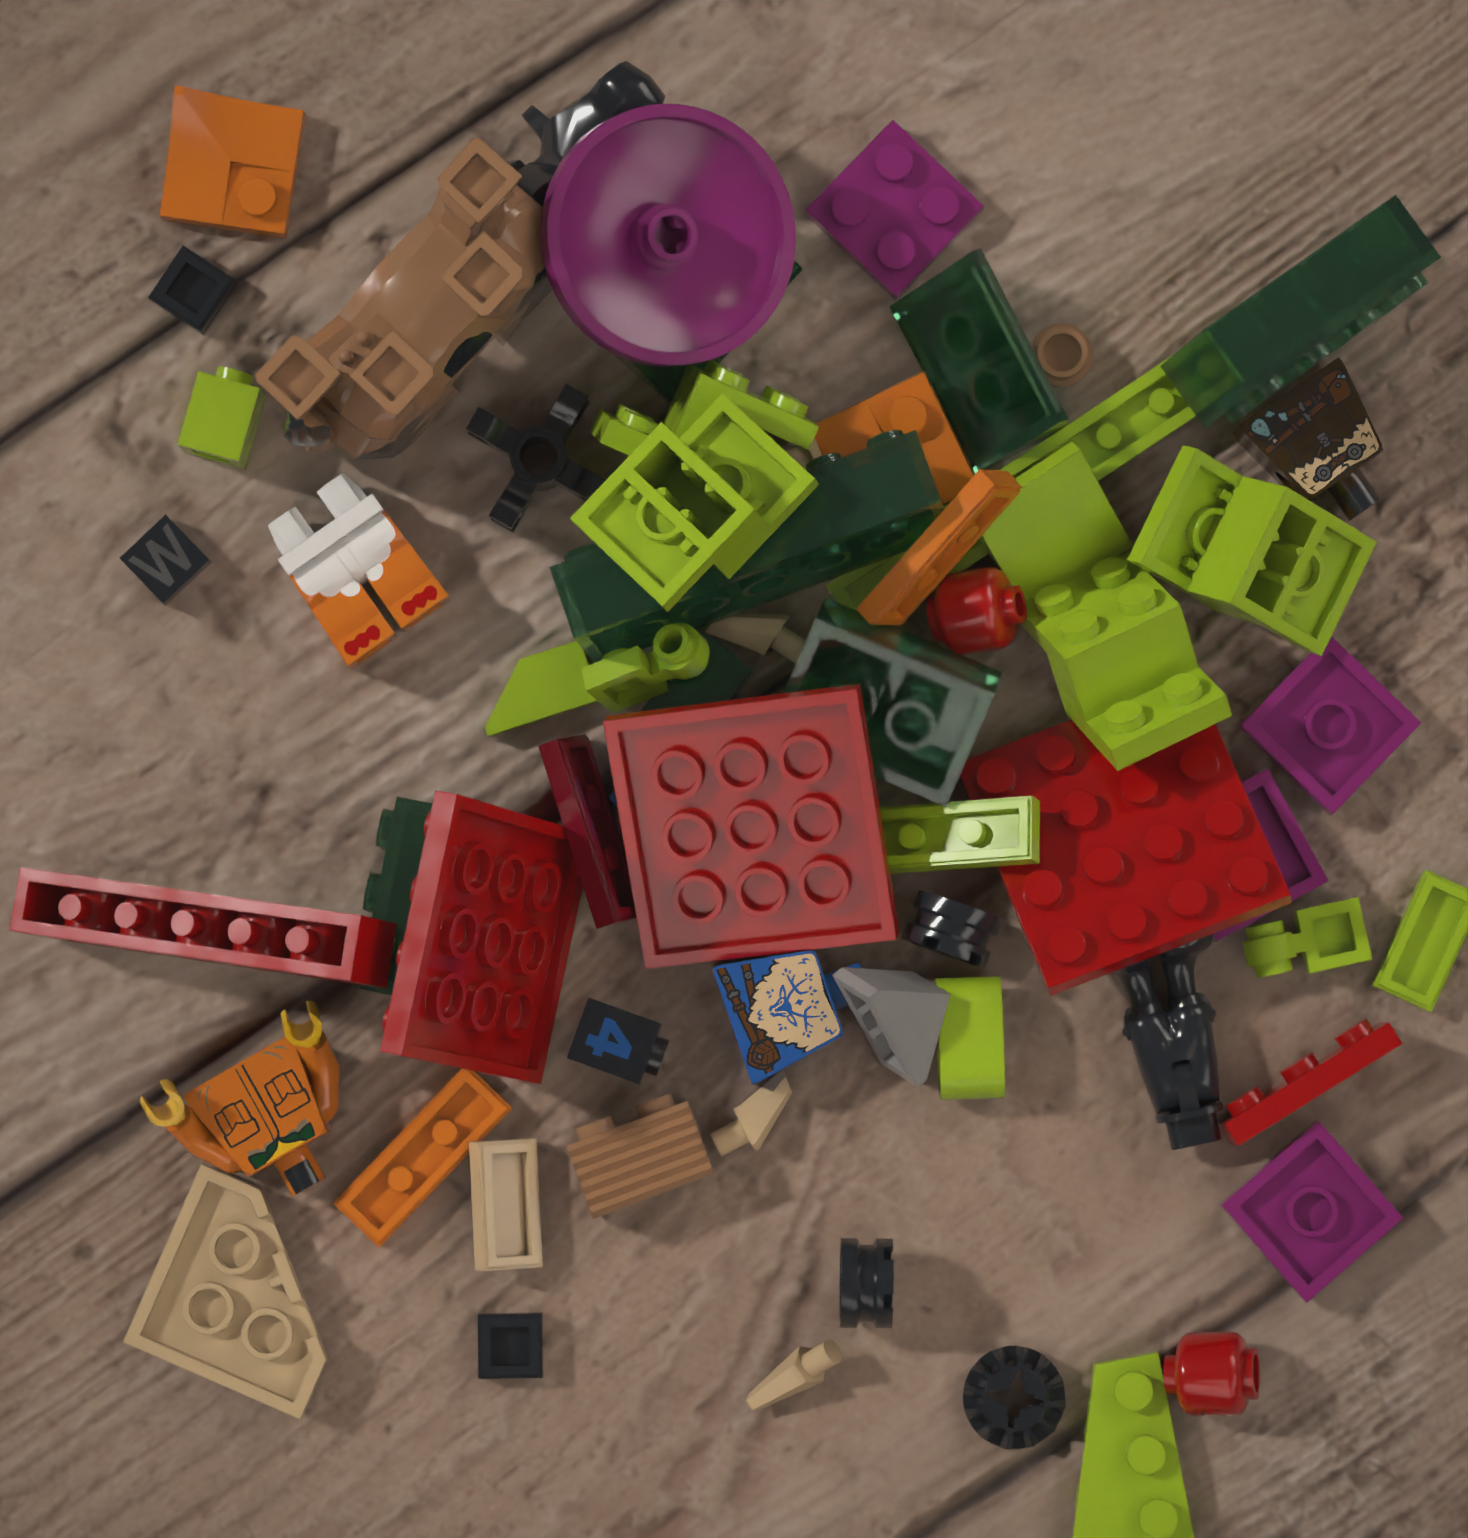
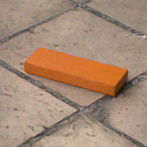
(940, 547)
(422, 1156)

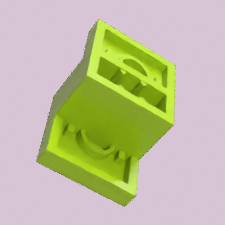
(697, 390)
(694, 501)
(1252, 550)
(1123, 661)

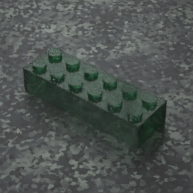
(856, 516)

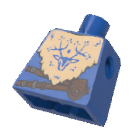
(780, 1009)

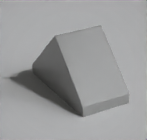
(898, 1016)

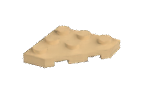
(230, 1299)

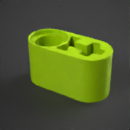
(971, 1040)

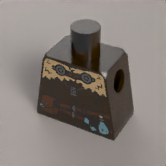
(1317, 440)

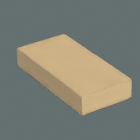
(505, 1204)

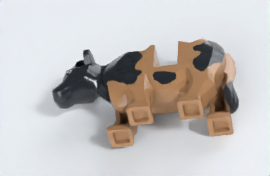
(440, 294)

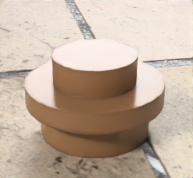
(1063, 354)

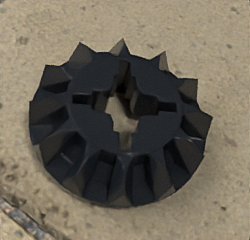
(995, 1373)

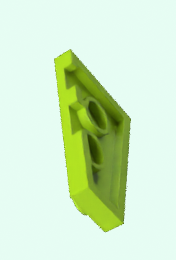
(1130, 1456)

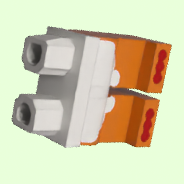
(345, 554)

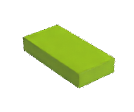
(1425, 942)

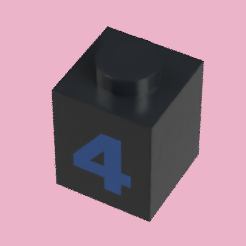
(618, 1042)

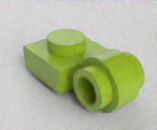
(633, 676)
(1326, 936)

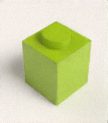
(222, 417)

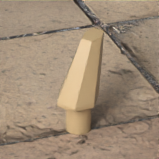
(760, 633)
(754, 1116)
(795, 1374)

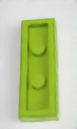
(962, 834)

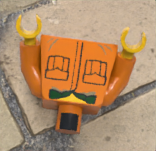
(262, 1107)

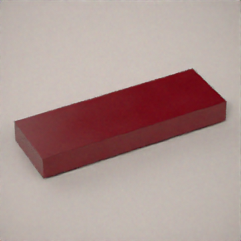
(590, 828)

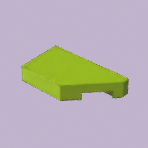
(541, 689)

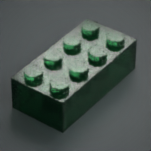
(1303, 315)

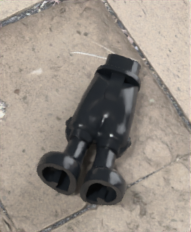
(1175, 1045)

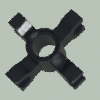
(513, 443)

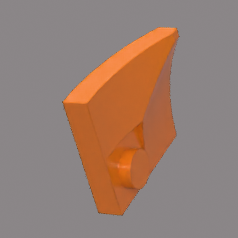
(231, 163)
(907, 408)

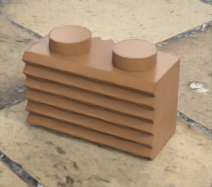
(639, 1157)

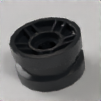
(951, 928)
(866, 1283)

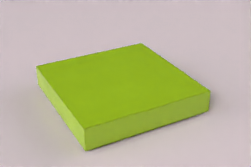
(1055, 525)

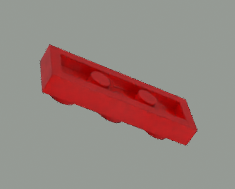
(1307, 1080)

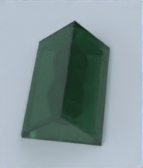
(979, 362)

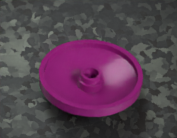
(668, 235)

